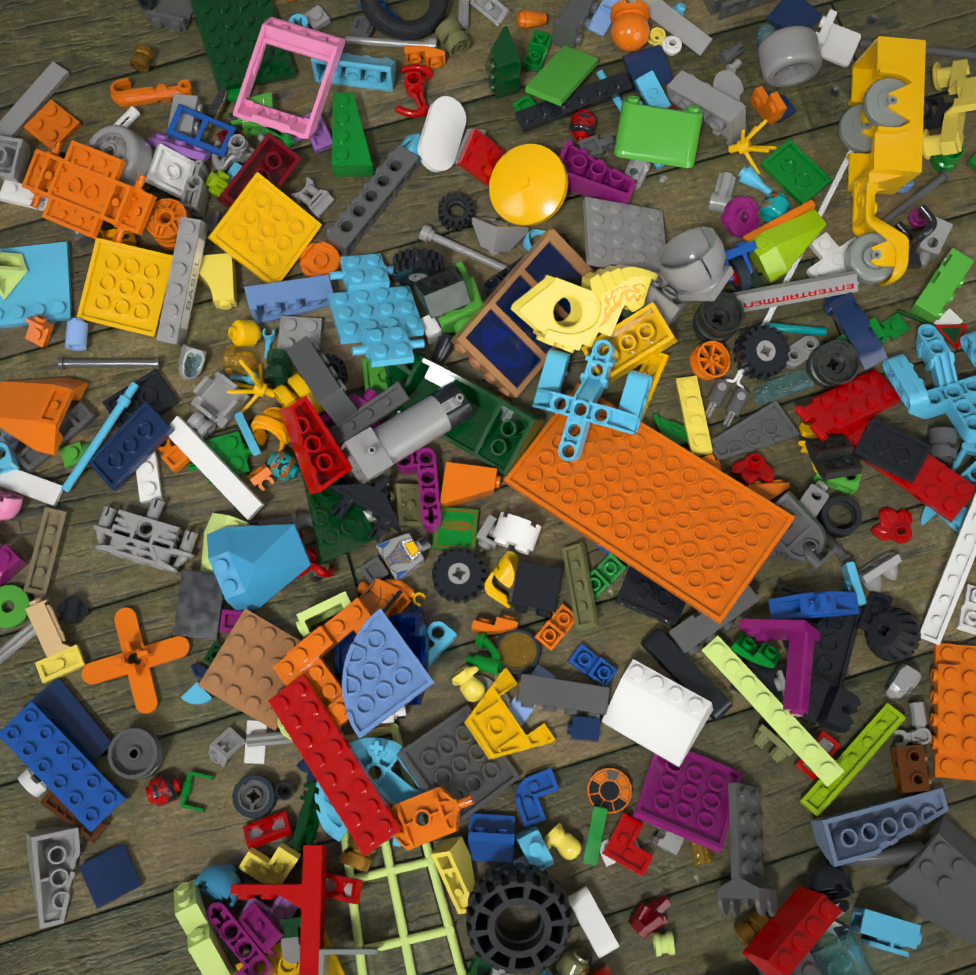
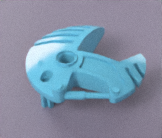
(372, 753)

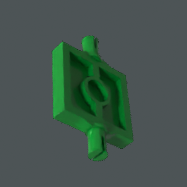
(231, 451)

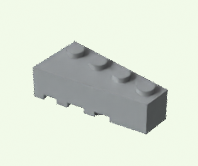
(720, 111)

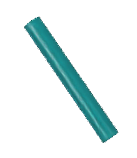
(799, 329)

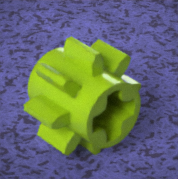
(217, 182)

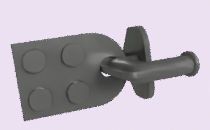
(807, 537)

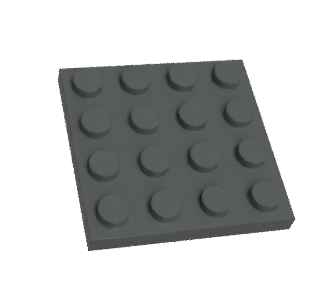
(455, 760)

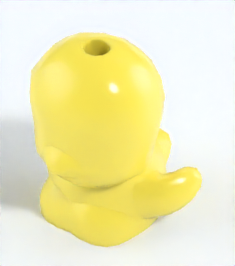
(469, 685)
(564, 842)

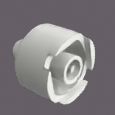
(516, 532)

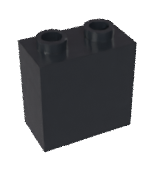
(536, 589)

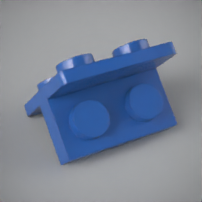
(491, 837)

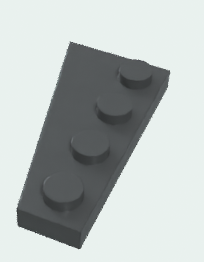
(756, 432)

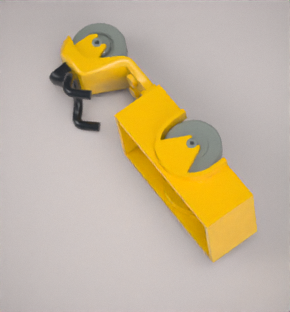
(889, 124)

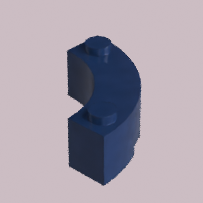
(855, 328)

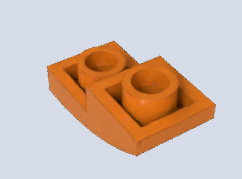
(432, 56)
(501, 625)
(556, 627)

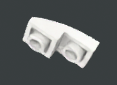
(967, 612)

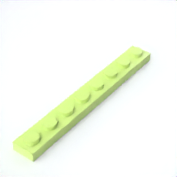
(772, 711)

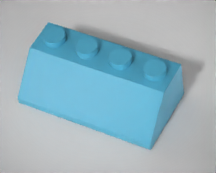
(360, 72)

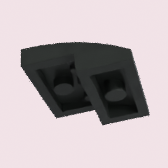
(833, 457)

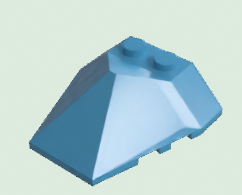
(255, 561)

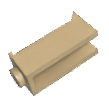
(47, 627)

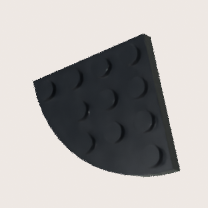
(835, 642)

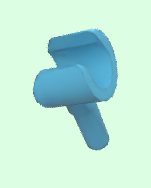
(268, 340)
(248, 380)

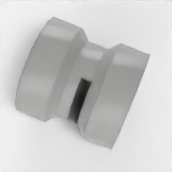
(201, 425)

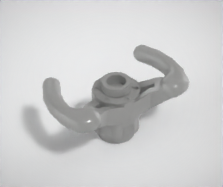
(238, 151)

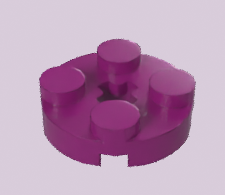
(731, 216)

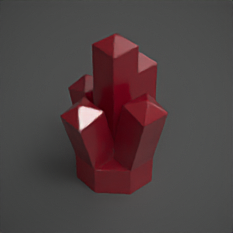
(650, 916)

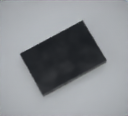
(151, 389)
(892, 450)
(649, 598)
(199, 605)

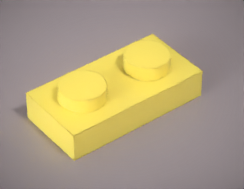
(60, 664)

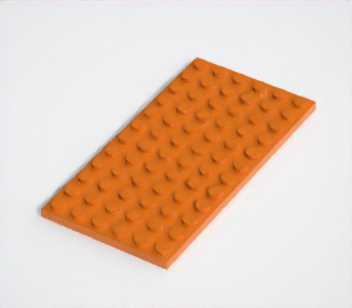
(655, 509)

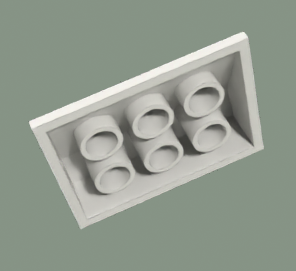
(657, 713)

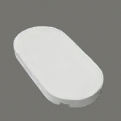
(442, 134)

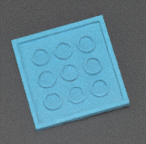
(42, 289)

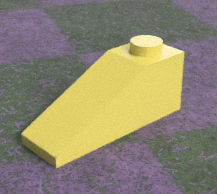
(456, 870)

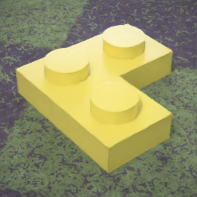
(270, 870)

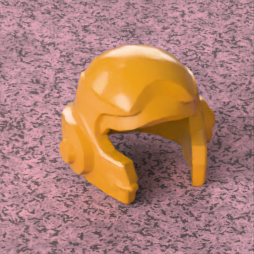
(273, 422)

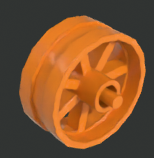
(710, 360)

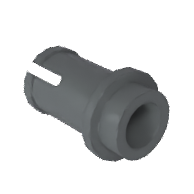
(726, 55)

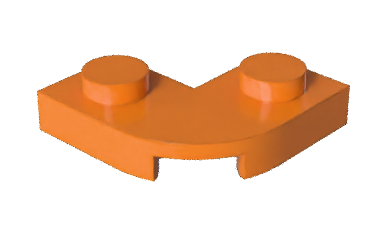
(768, 107)

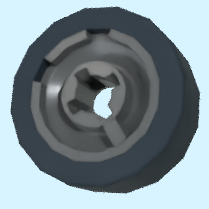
(242, 796)

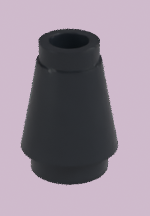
(443, 347)

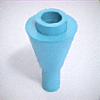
(749, 177)

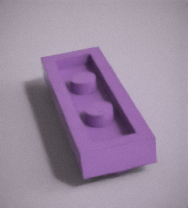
(178, 146)

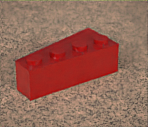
(313, 445)

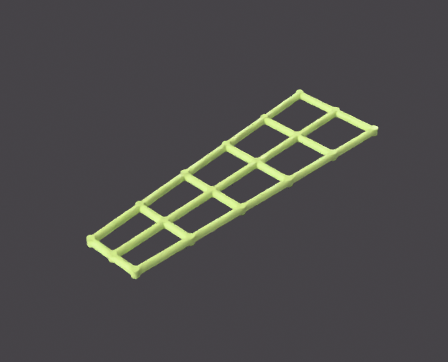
(390, 870)

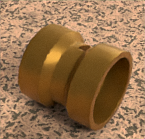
(141, 59)

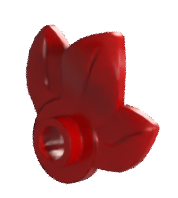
(753, 468)
(891, 523)

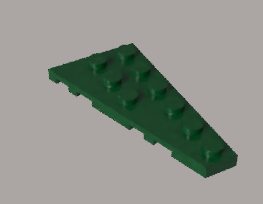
(333, 536)

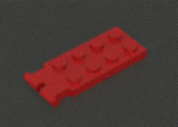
(848, 404)

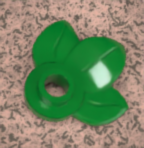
(285, 138)

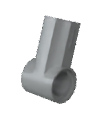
(722, 192)

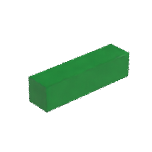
(595, 835)

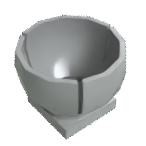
(695, 264)

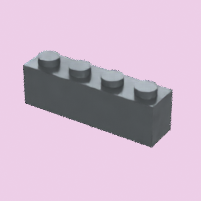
(562, 695)

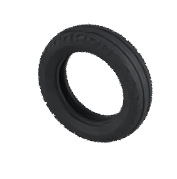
(404, 29)

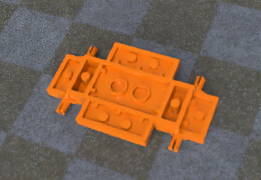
(87, 190)

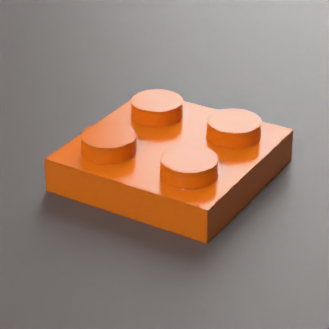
(52, 125)

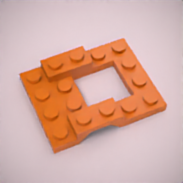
(308, 660)

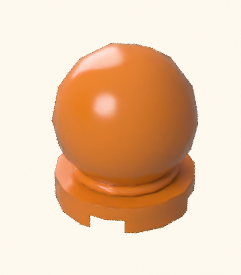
(630, 25)

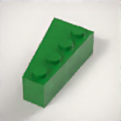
(349, 144)

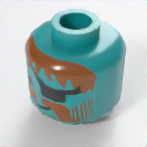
(774, 206)
(283, 465)

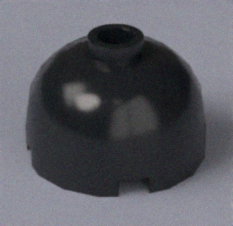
(830, 881)

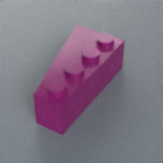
(594, 178)

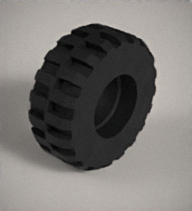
(524, 949)

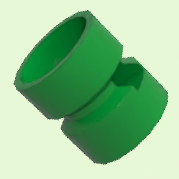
(946, 162)

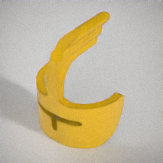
(505, 573)

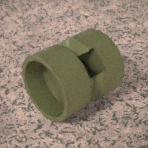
(453, 37)

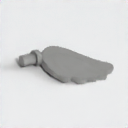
(729, 82)

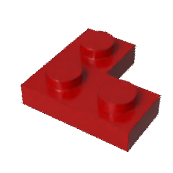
(621, 847)

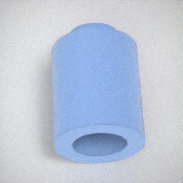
(76, 335)

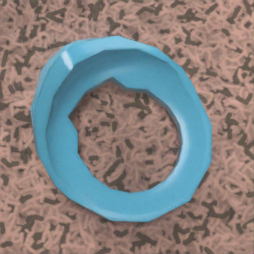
(529, 235)

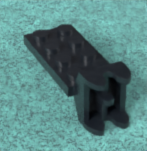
(826, 704)

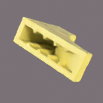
(219, 274)

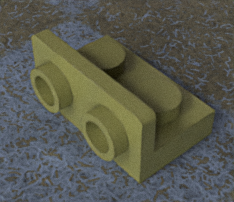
(406, 504)

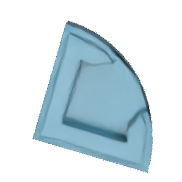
(196, 695)

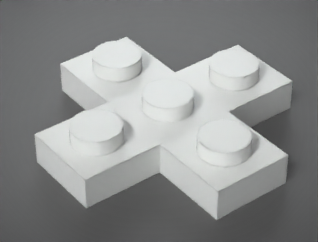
(830, 256)

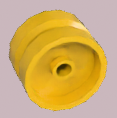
(299, 389)

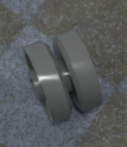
(123, 749)

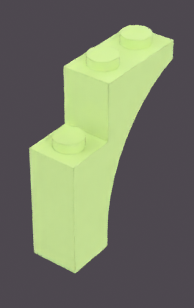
(200, 934)

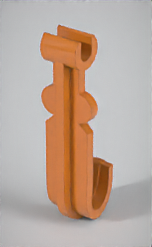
(126, 98)

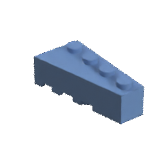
(288, 298)

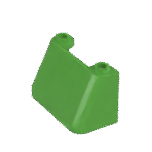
(658, 133)

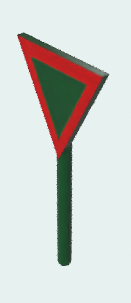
(950, 332)

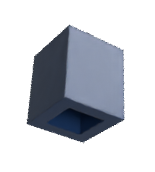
(584, 729)

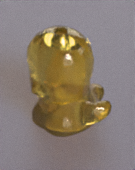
(231, 360)

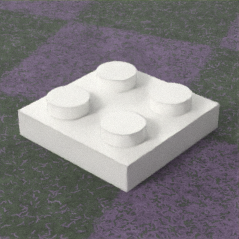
(169, 171)

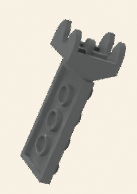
(746, 856)

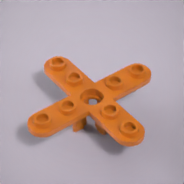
(139, 675)

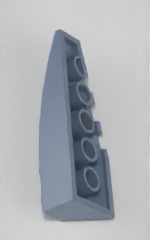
(873, 827)

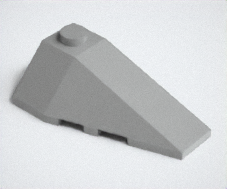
(52, 865)

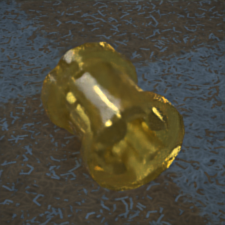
(700, 854)

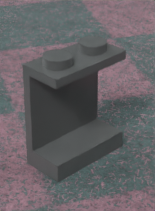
(171, 14)

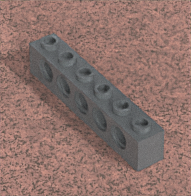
(347, 241)

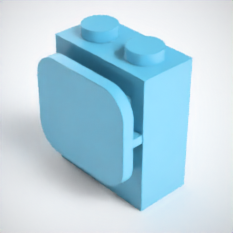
(885, 931)

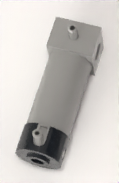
(380, 448)

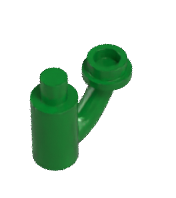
(485, 663)

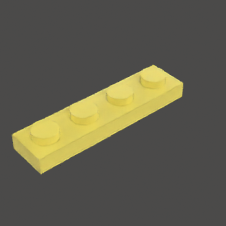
(693, 415)

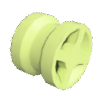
(663, 943)

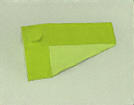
(785, 243)

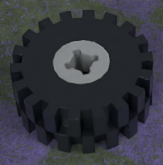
(416, 264)
(761, 363)
(461, 586)

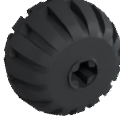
(897, 636)

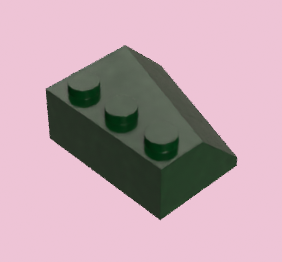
(503, 66)

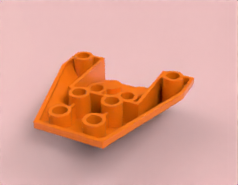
(36, 409)

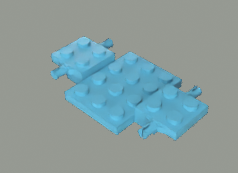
(375, 312)

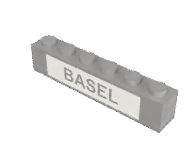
(182, 281)

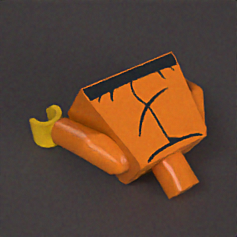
(388, 595)

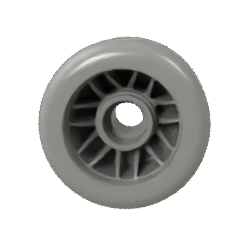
(790, 56)
(125, 145)

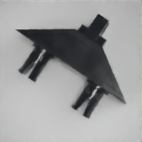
(369, 499)

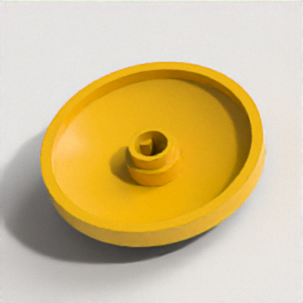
(528, 185)

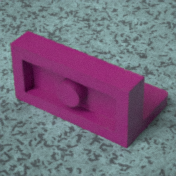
(260, 928)

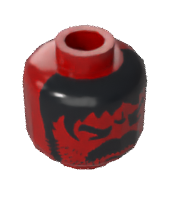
(582, 125)
(163, 789)

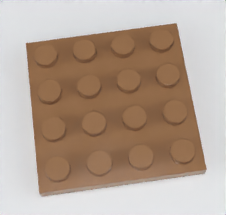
(244, 667)

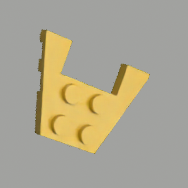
(496, 726)

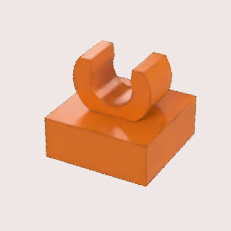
(259, 475)

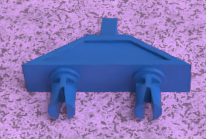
(814, 605)

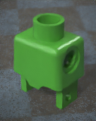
(455, 319)

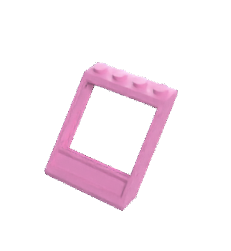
(296, 40)

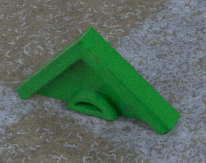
(671, 430)

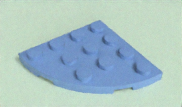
(380, 675)

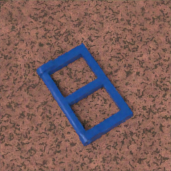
(205, 120)

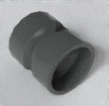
(943, 444)

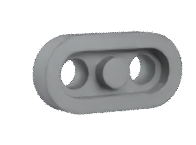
(801, 351)

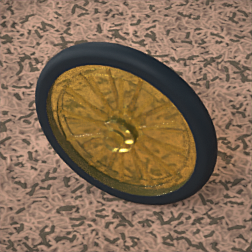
(518, 651)

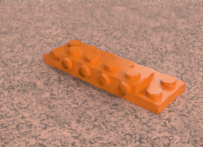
(953, 711)

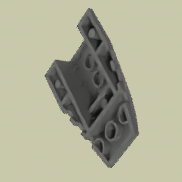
(942, 881)

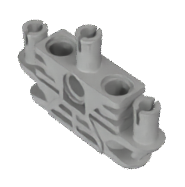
(142, 552)

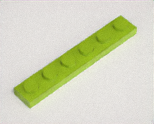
(854, 759)

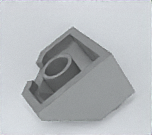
(497, 235)

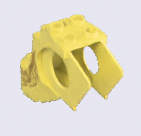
(593, 305)

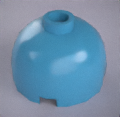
(217, 882)

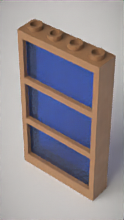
(498, 338)

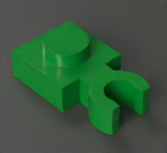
(894, 328)

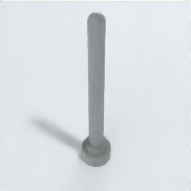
(431, 42)
(428, 234)

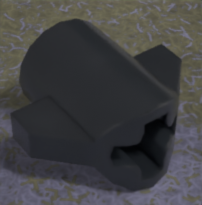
(72, 610)

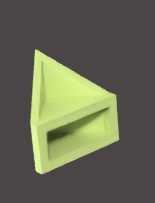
(11, 272)

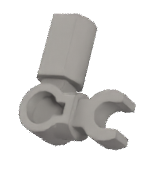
(920, 734)

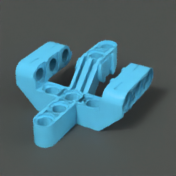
(949, 394)
(624, 419)

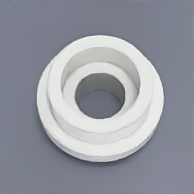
(671, 50)

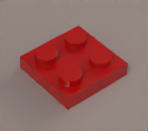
(480, 156)

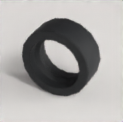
(851, 505)

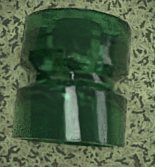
(279, 367)

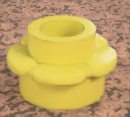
(656, 33)

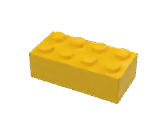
(635, 341)

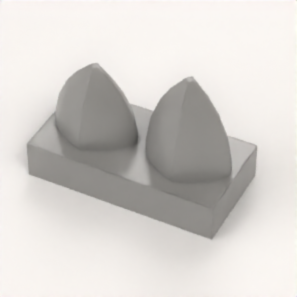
(885, 564)

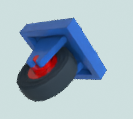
(739, 261)

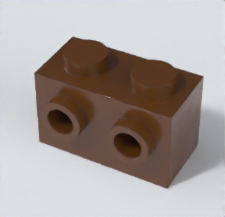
(910, 768)

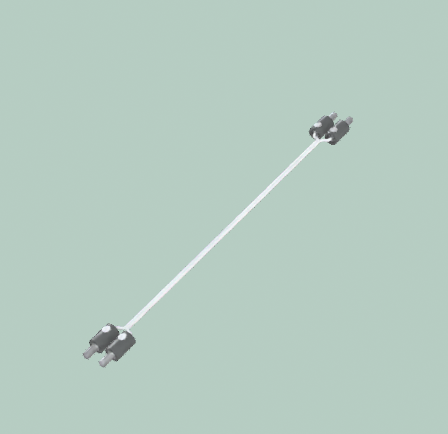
(722, 386)

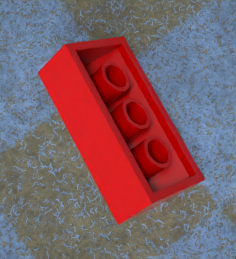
(792, 932)

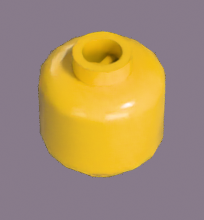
(244, 333)

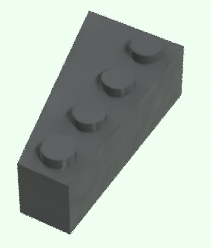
(322, 379)
(700, 627)

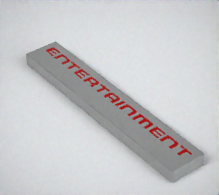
(798, 291)

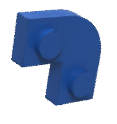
(528, 794)

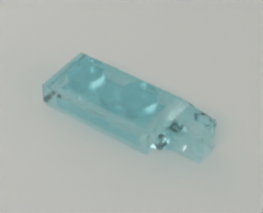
(783, 387)

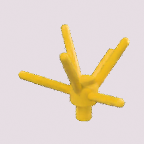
(744, 145)
(259, 389)

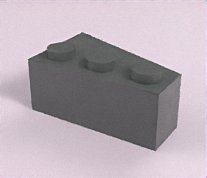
(572, 22)

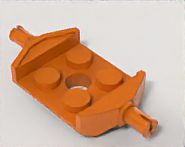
(442, 813)

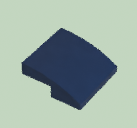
(793, 13)
(646, 60)
(110, 876)

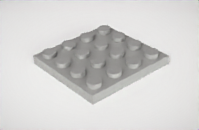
(622, 234)

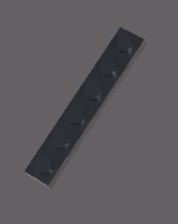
(579, 100)

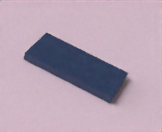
(130, 446)
(73, 719)

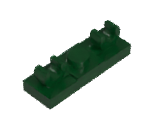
(307, 820)

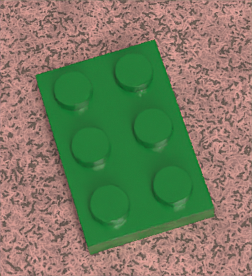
(795, 172)

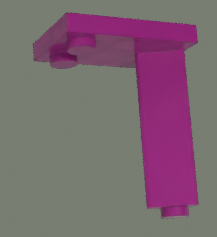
(800, 656)

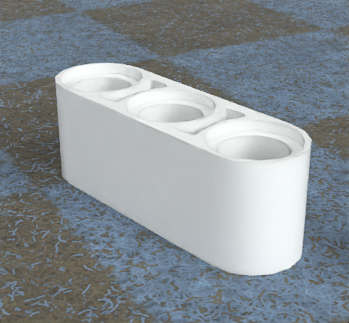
(592, 922)

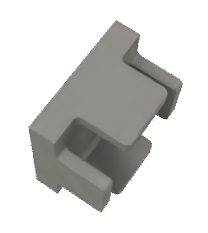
(215, 402)

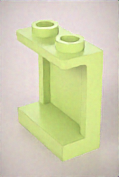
(321, 612)

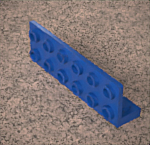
(62, 766)

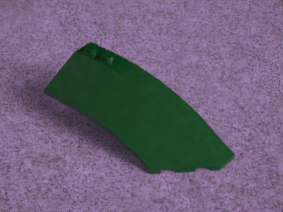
(498, 428)

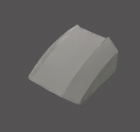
(13, 158)

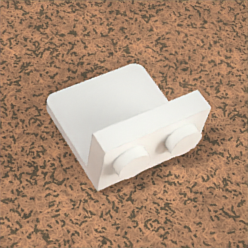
(836, 42)

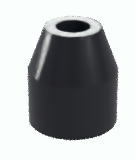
(279, 790)

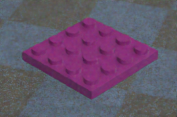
(688, 798)

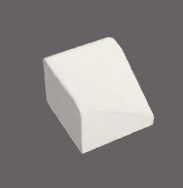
(431, 328)

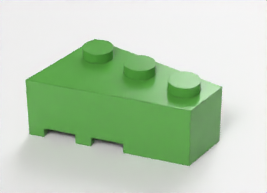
(942, 286)

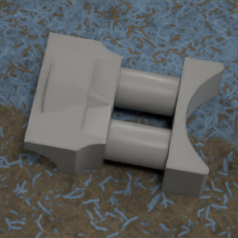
(319, 203)

